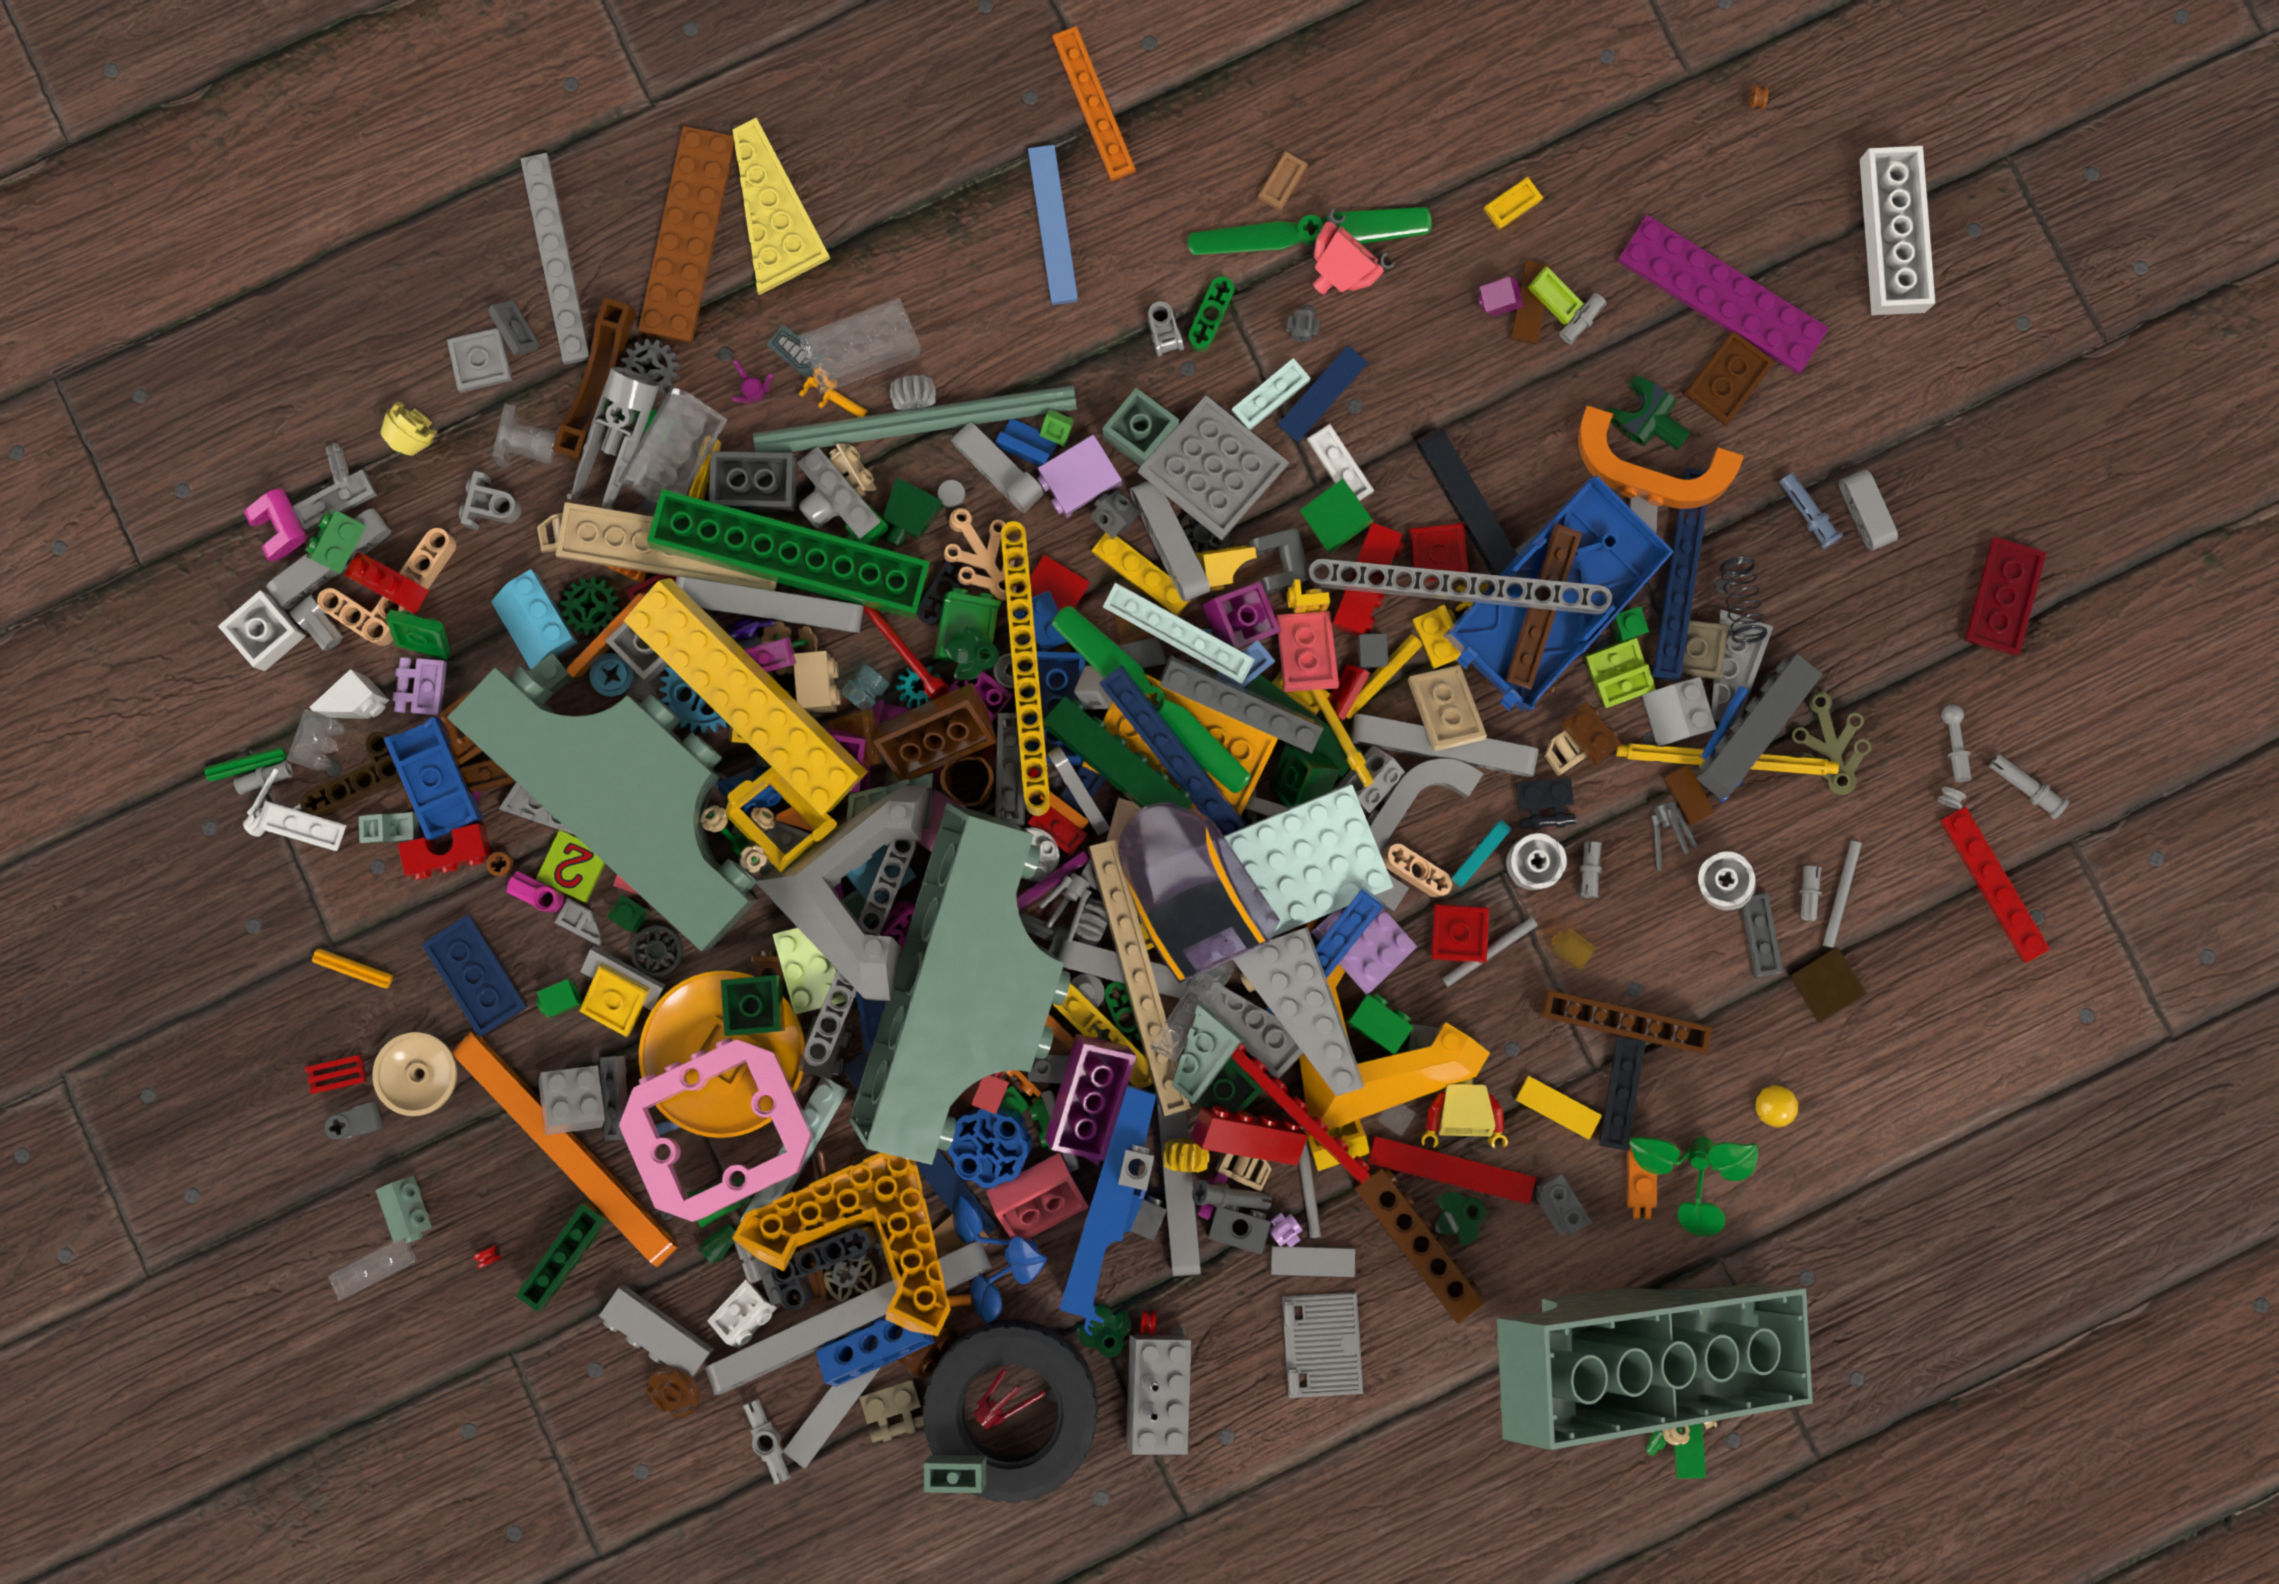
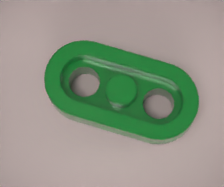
(1039, 1112)

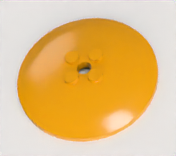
(691, 1021)

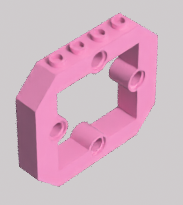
(645, 1140)

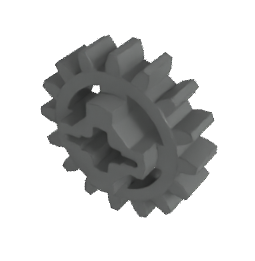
(653, 357)

